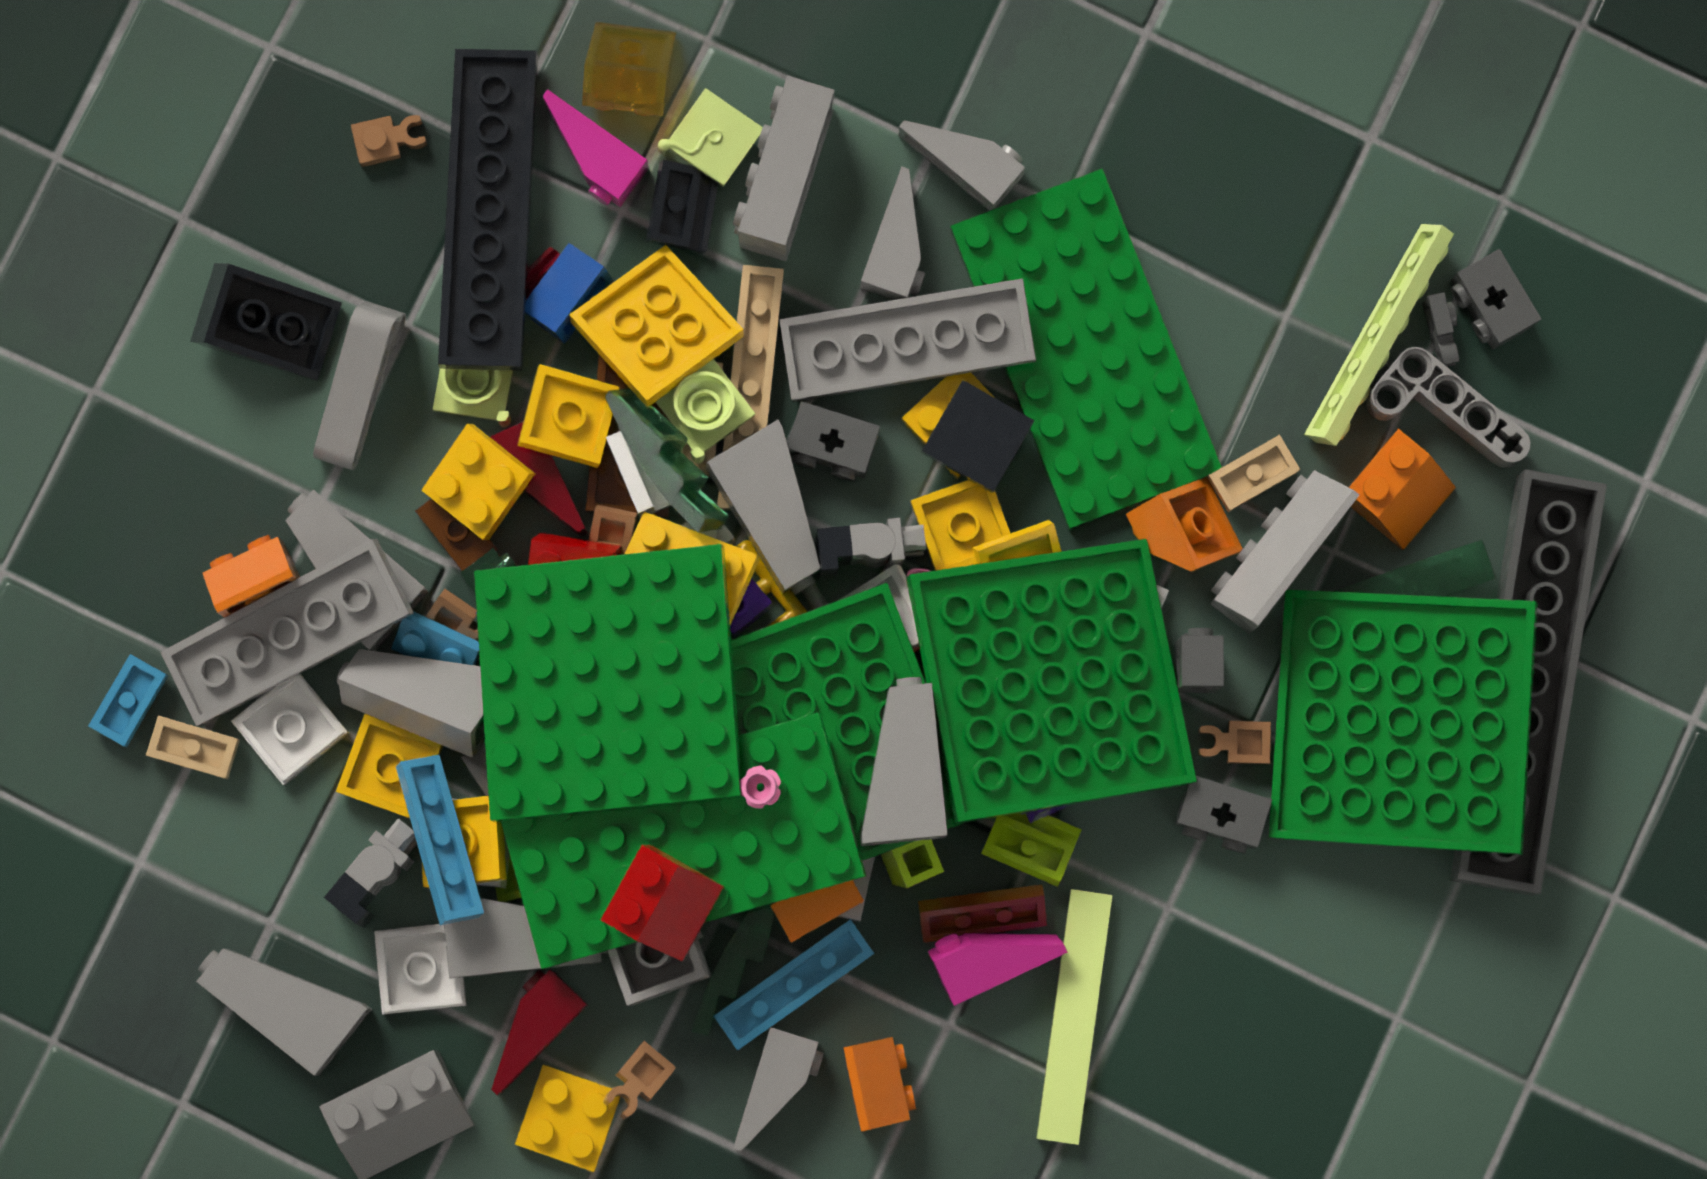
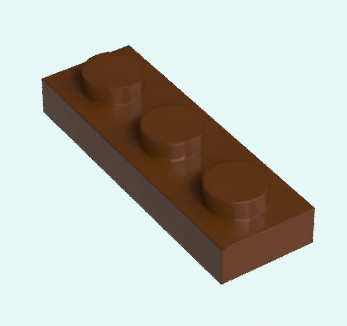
(983, 912)

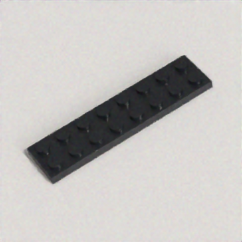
(488, 210)

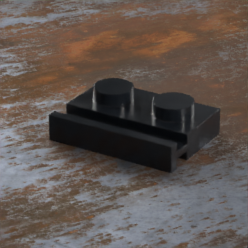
(682, 207)

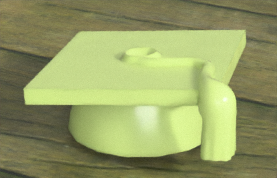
(713, 137)
(474, 393)
(705, 408)

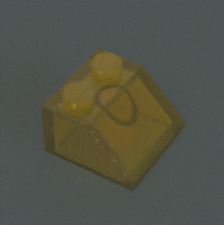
(628, 69)

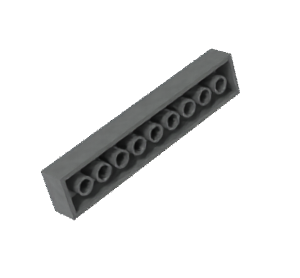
(1549, 562)

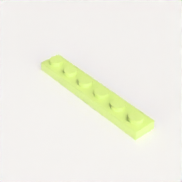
(1379, 333)

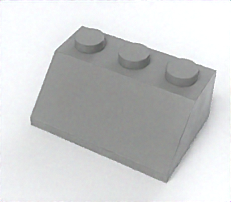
(397, 1115)

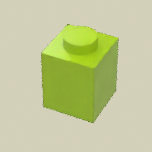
(912, 863)

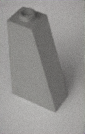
(767, 502)
(328, 534)
(418, 695)
(906, 776)
(496, 943)
(289, 1011)

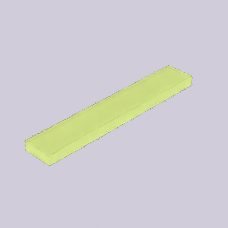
(1074, 1017)

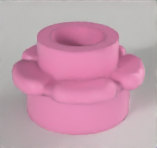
(749, 787)

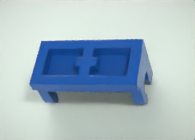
(563, 289)

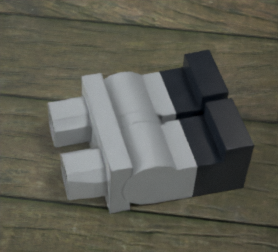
(867, 545)
(371, 871)

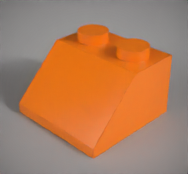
(1400, 489)
(249, 576)
(878, 1083)

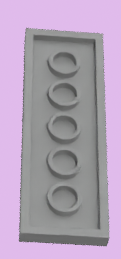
(907, 340)
(287, 632)

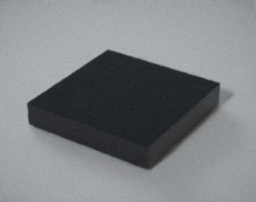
(977, 436)

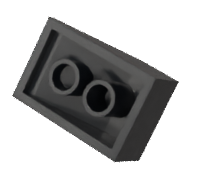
(265, 321)

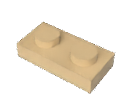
(1253, 473)
(192, 747)

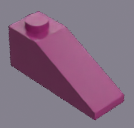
(604, 160)
(982, 961)

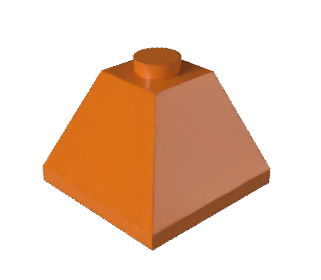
(1186, 526)

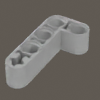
(356, 383)
(1454, 414)

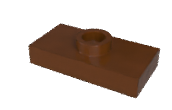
(454, 536)

